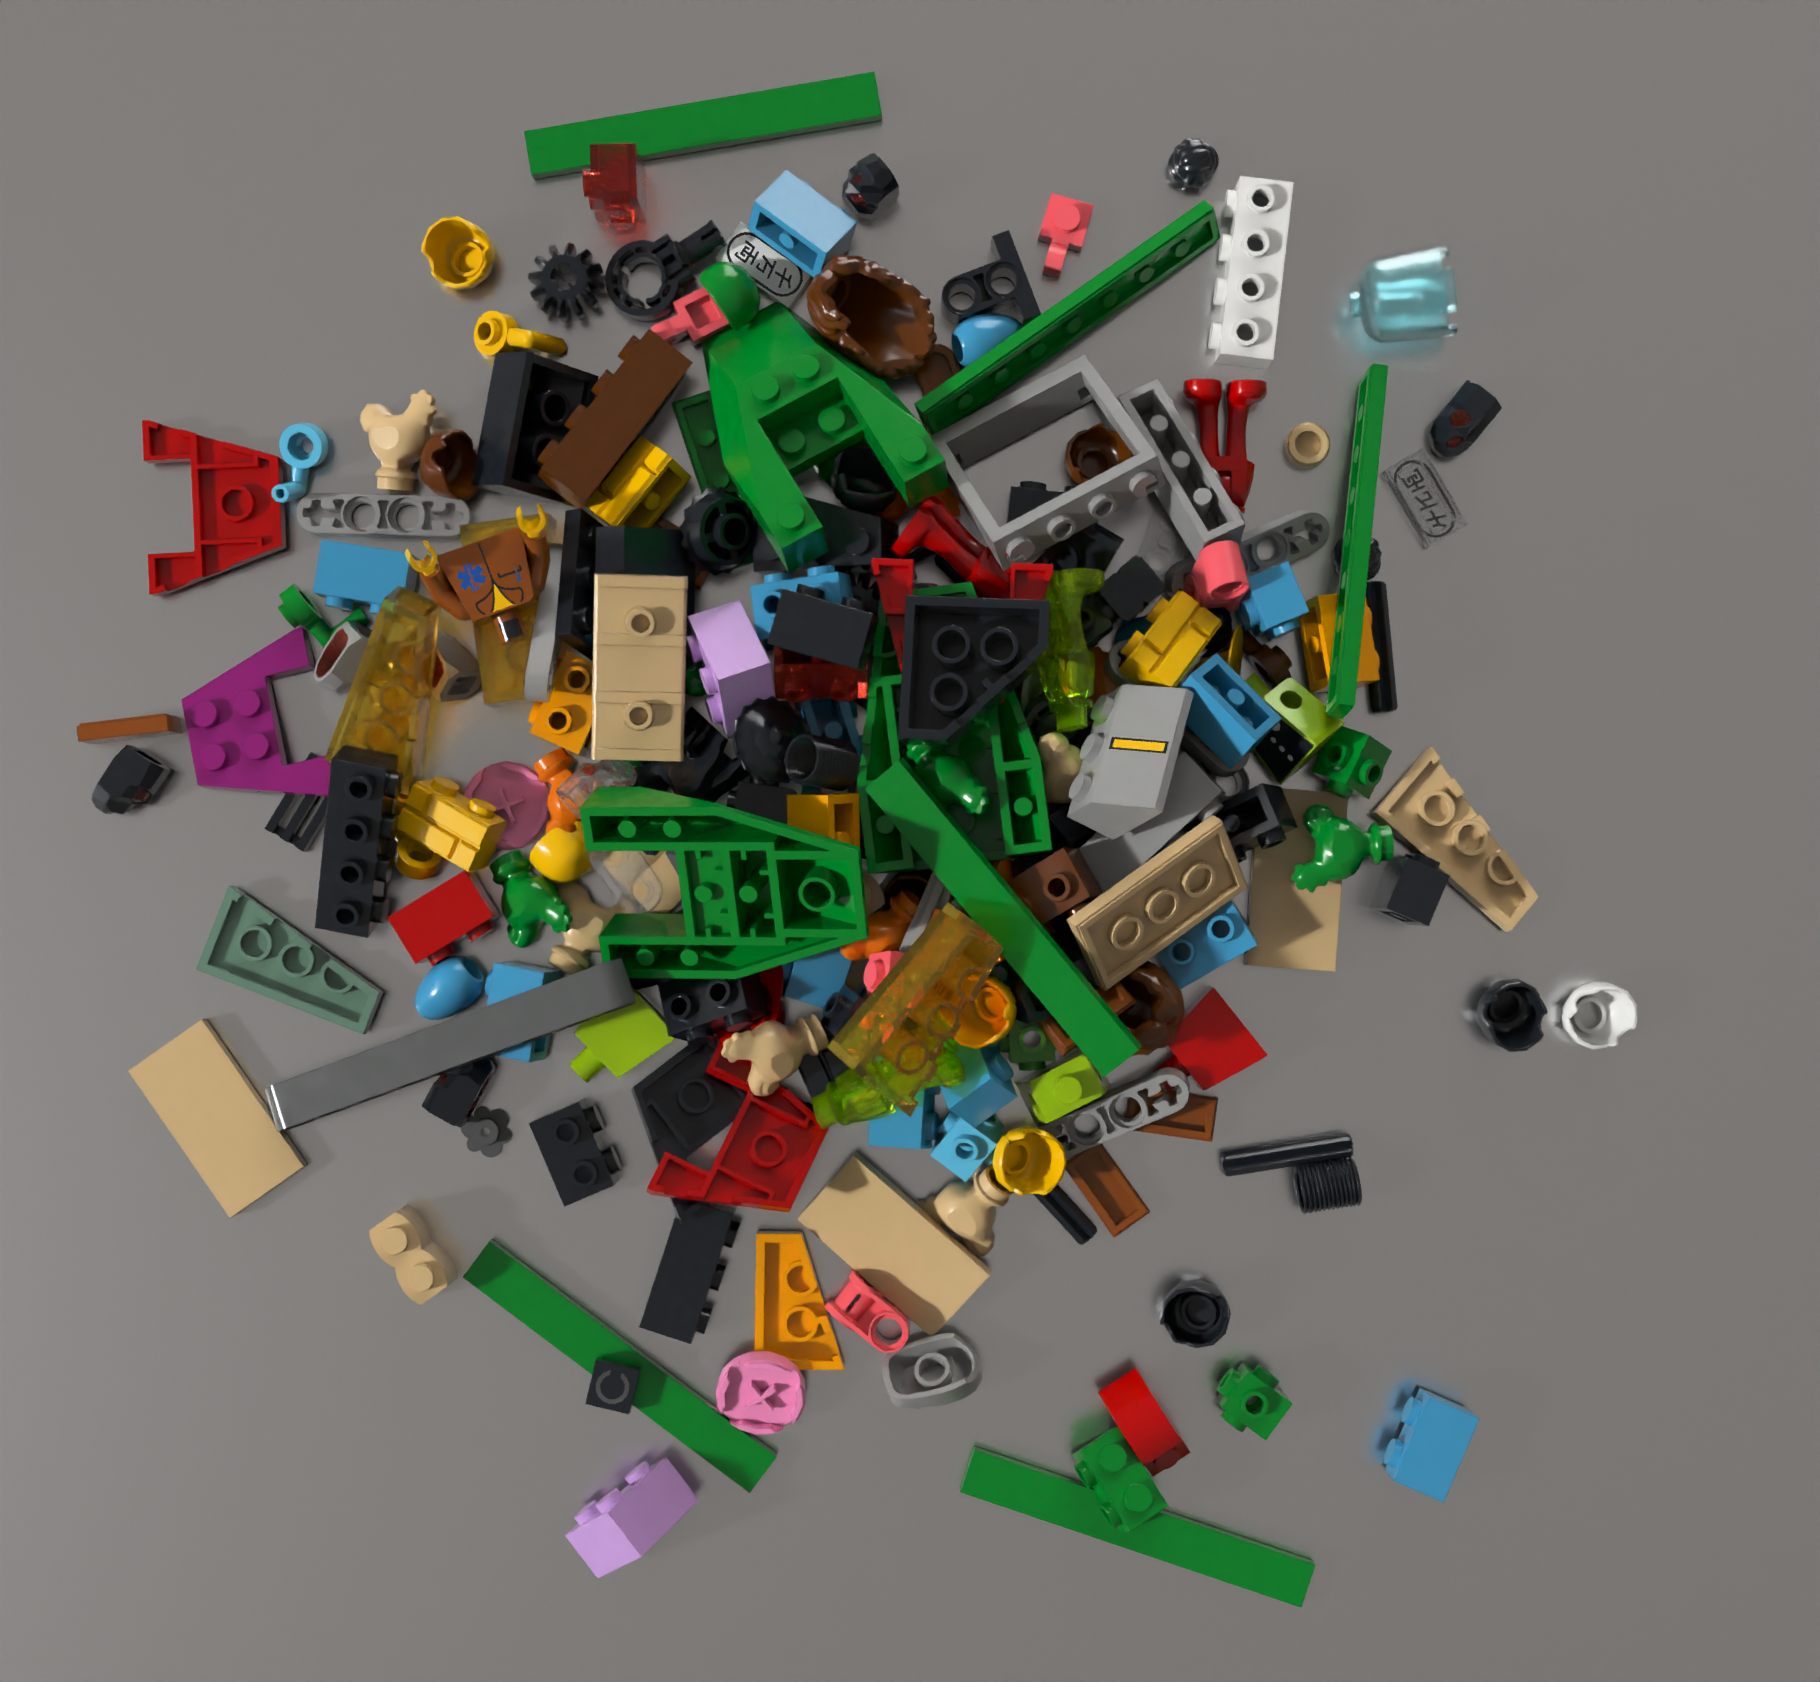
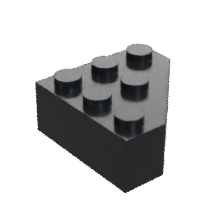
(965, 661)

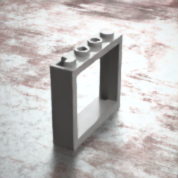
(1020, 415)

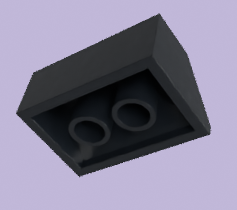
(523, 413)

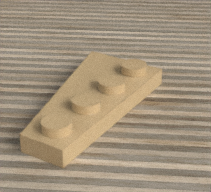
(1438, 822)

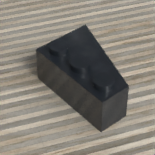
(850, 537)

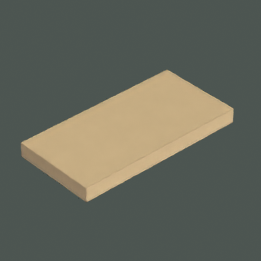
(1158, 902)
(1293, 924)
(217, 1117)
(894, 1244)

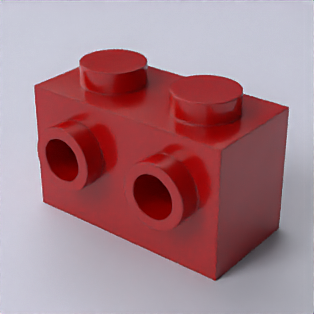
(444, 918)

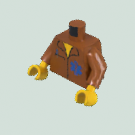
(490, 577)

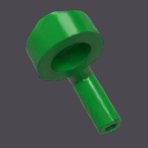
(300, 610)

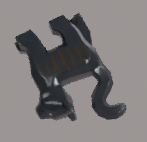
(705, 769)

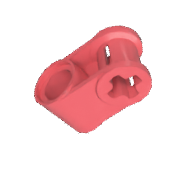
(1218, 577)
(867, 1313)

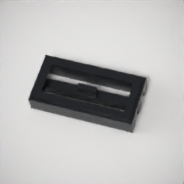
(282, 811)

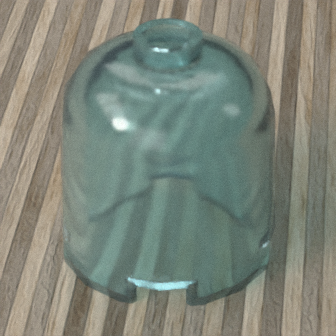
(1406, 296)

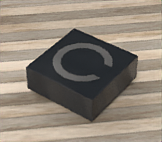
(613, 1385)

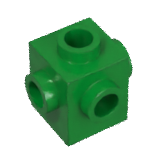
(1351, 763)
(1263, 1410)

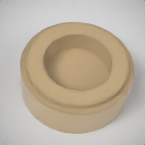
(1307, 445)

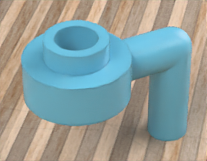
(299, 460)

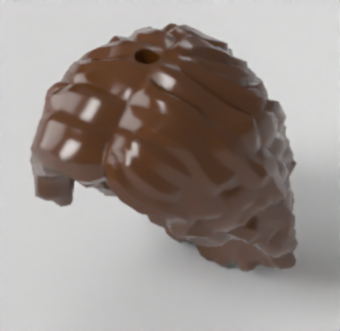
(872, 316)
(1157, 1007)

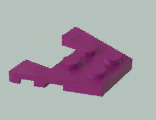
(238, 730)

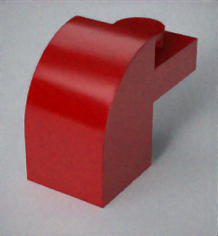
(1143, 1422)

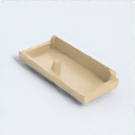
(639, 667)

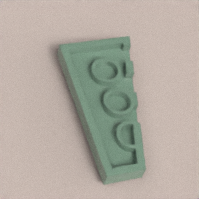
(277, 961)

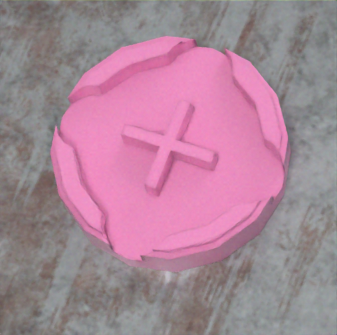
(517, 799)
(761, 1392)

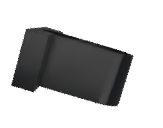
(978, 285)

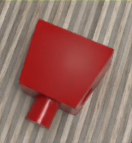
(1211, 1043)

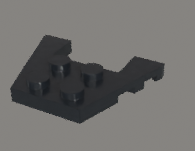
(686, 1109)

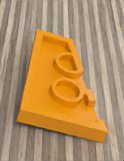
(790, 1304)

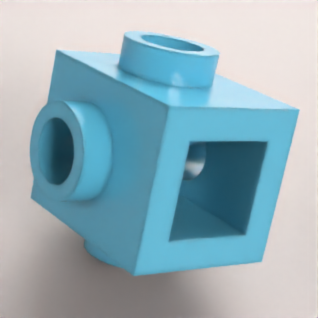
(965, 1147)

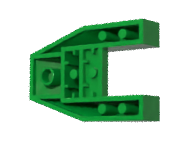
(791, 404)
(747, 887)

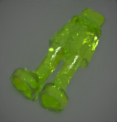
(1070, 669)
(855, 1100)

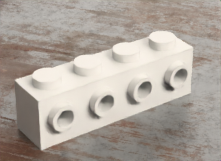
(1252, 273)

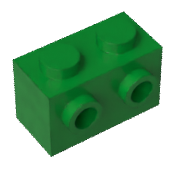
(1118, 1480)

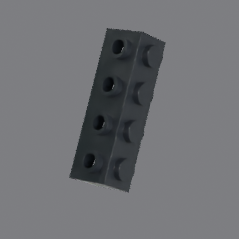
(357, 841)

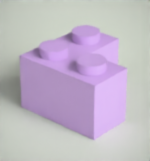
(732, 662)
(631, 1520)

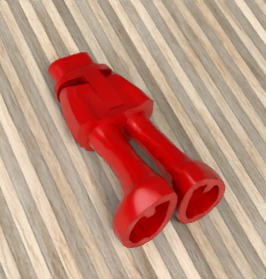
(1240, 396)
(942, 533)

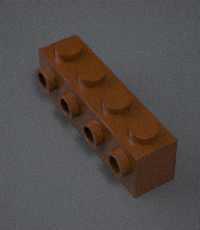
(613, 419)
(1054, 888)

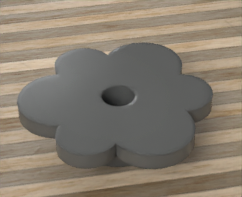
(499, 1134)

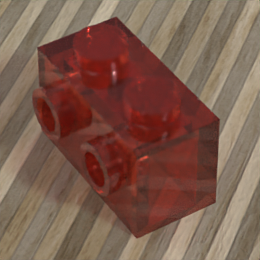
(616, 185)
(806, 677)

